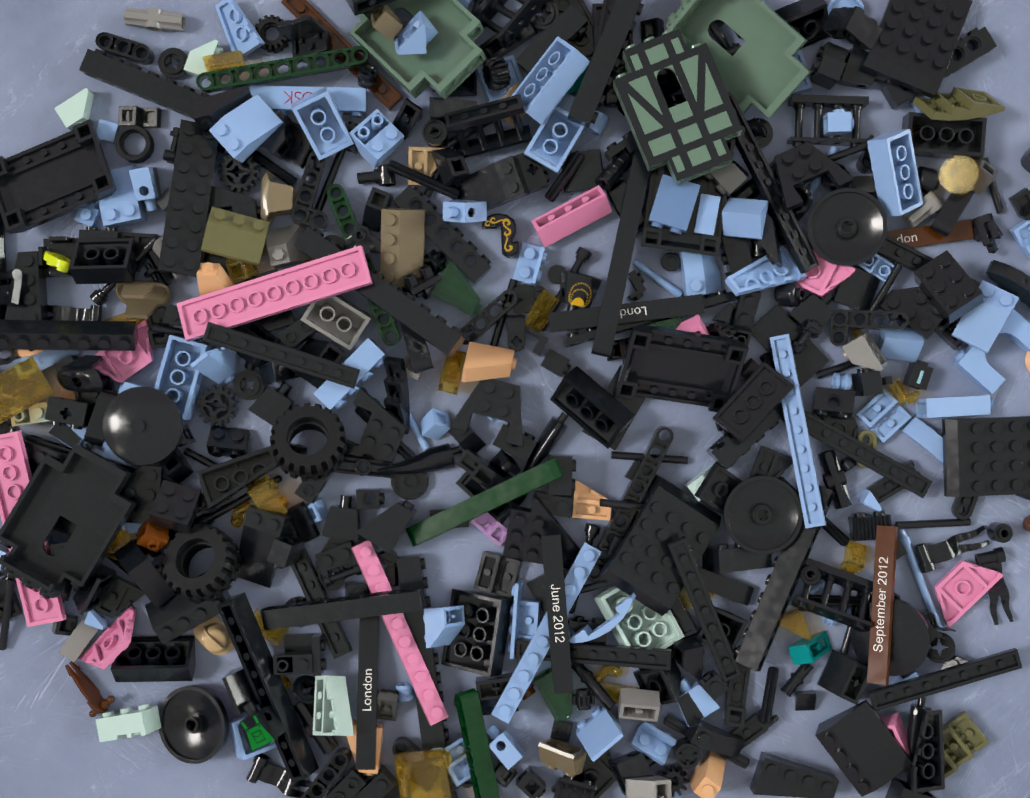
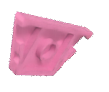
(824, 276)
(126, 364)
(963, 588)
(112, 641)

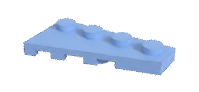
(764, 275)

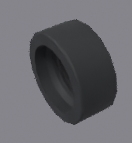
(122, 135)

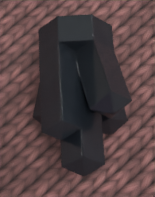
(986, 231)

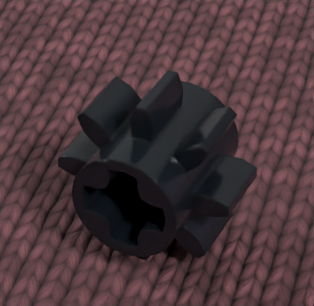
(435, 260)
(583, 699)

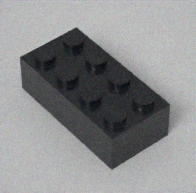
(946, 138)

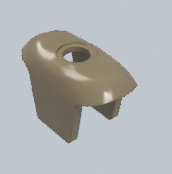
(275, 198)
(142, 297)

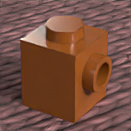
(152, 536)

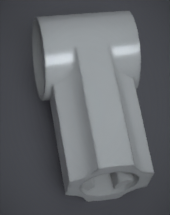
(930, 206)

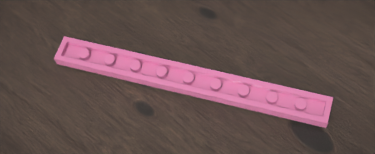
(401, 636)

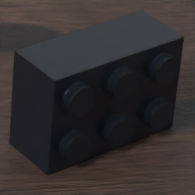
(948, 286)

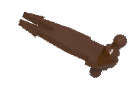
(89, 691)

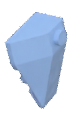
(699, 274)
(218, 365)

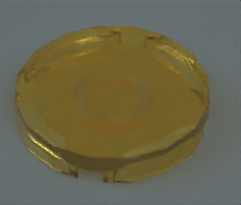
(959, 174)

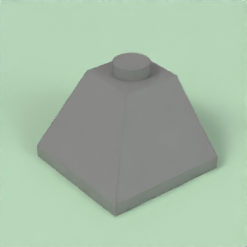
(281, 246)
(864, 352)

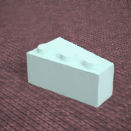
(331, 707)
(128, 722)

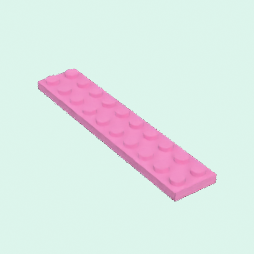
(276, 292)
(14, 477)

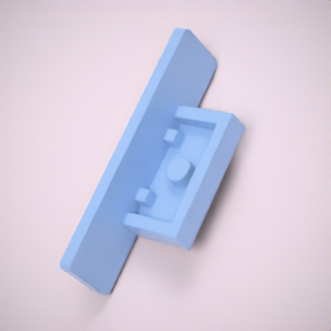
(525, 617)

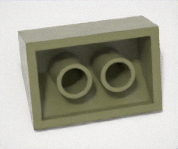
(235, 236)

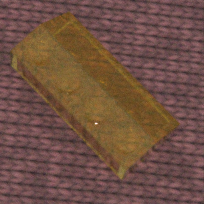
(22, 388)

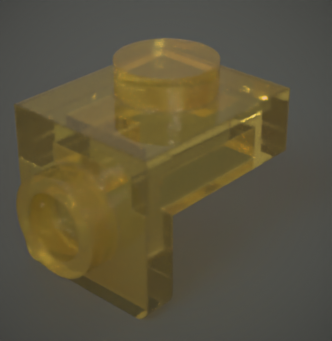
(898, 390)
(854, 558)

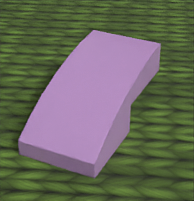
(491, 528)

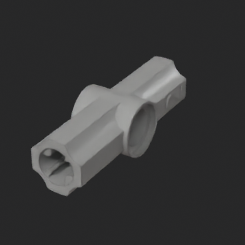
(154, 19)

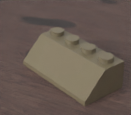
(401, 243)

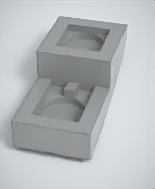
(78, 641)

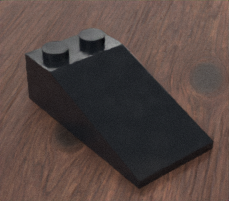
(495, 183)
(256, 542)

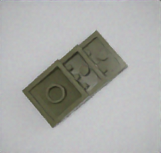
(959, 105)
(960, 741)

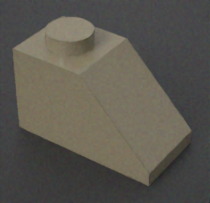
(386, 22)

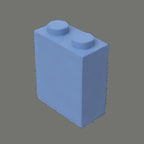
(673, 205)

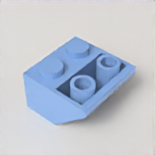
(376, 138)
(442, 624)

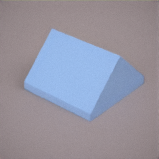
(744, 218)
(900, 345)

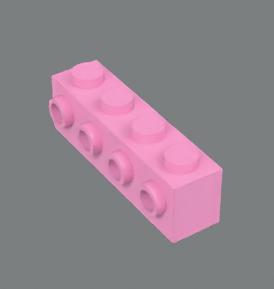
(571, 216)

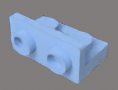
(529, 264)
(652, 742)

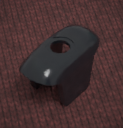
(83, 370)

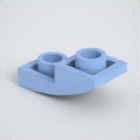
(878, 267)

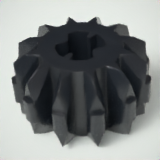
(496, 73)
(675, 787)

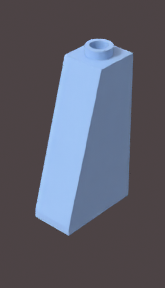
(953, 406)

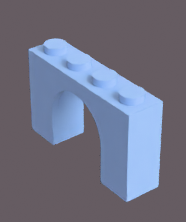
(974, 363)

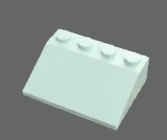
(640, 625)

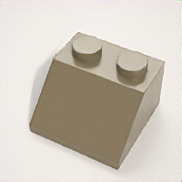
(562, 756)

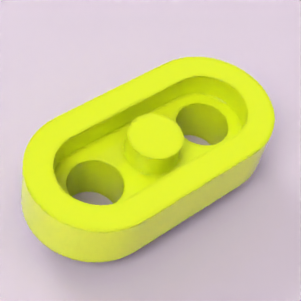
(57, 260)

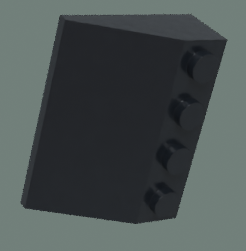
(483, 638)
(863, 747)

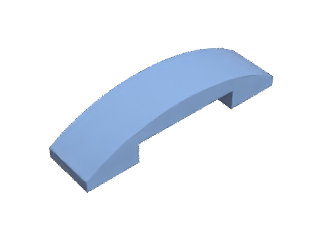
(925, 437)
(586, 634)

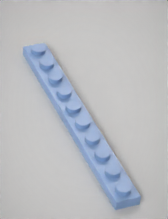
(798, 434)
(540, 643)

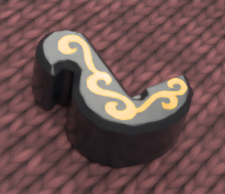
(508, 232)

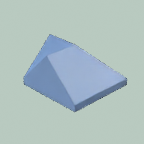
(415, 36)

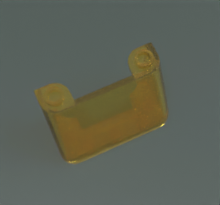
(423, 773)

